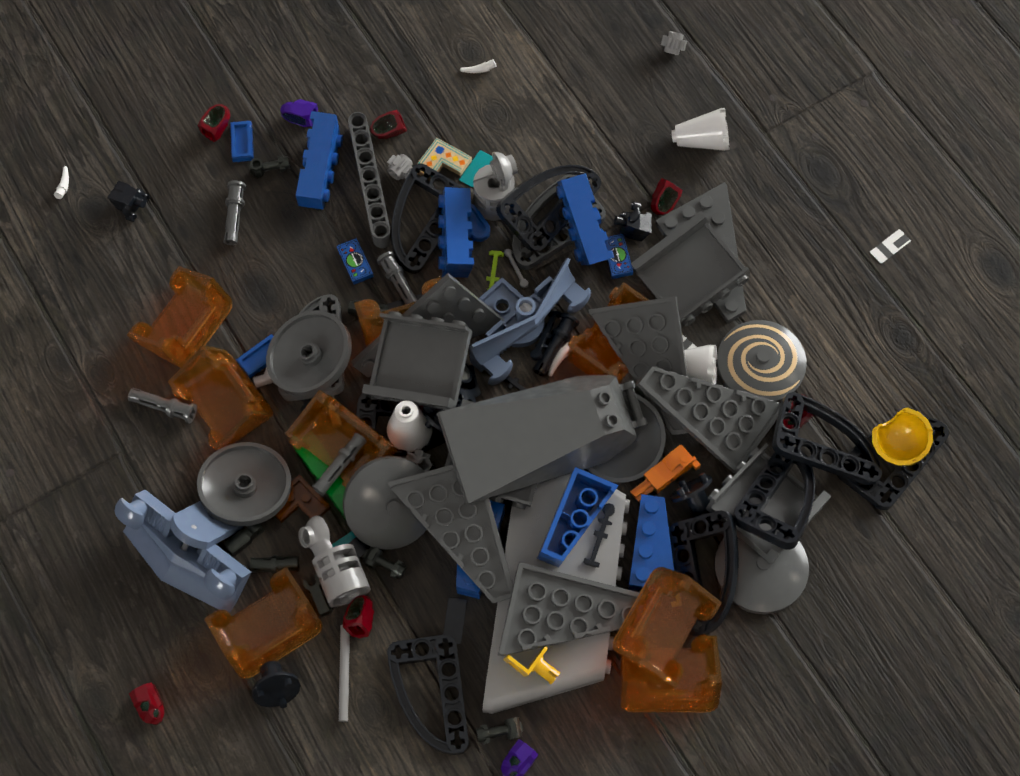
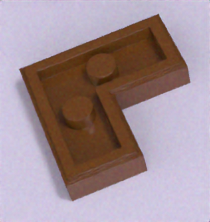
(305, 498)

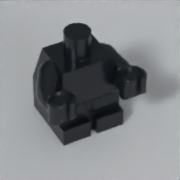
(128, 199)
(634, 224)

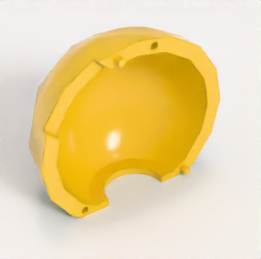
(903, 438)

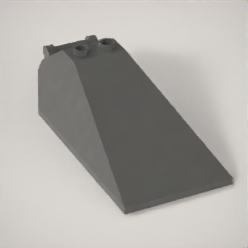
(539, 433)

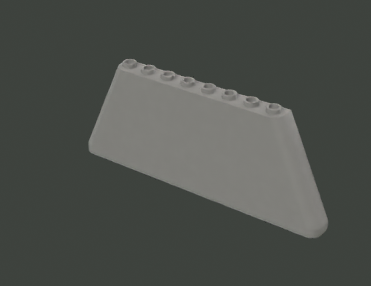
(579, 660)

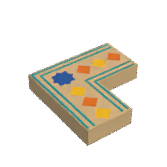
(444, 155)

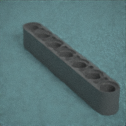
(372, 187)

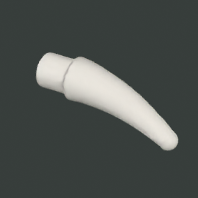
(484, 67)
(63, 185)
(561, 355)

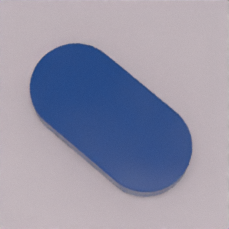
(480, 226)

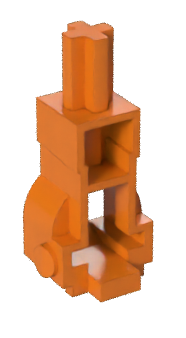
(665, 472)

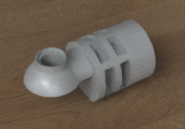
(493, 184)
(336, 566)

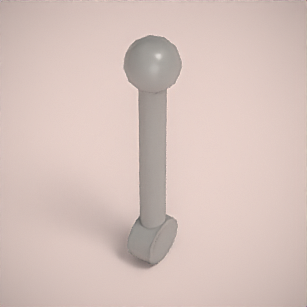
(523, 282)

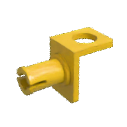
(538, 665)

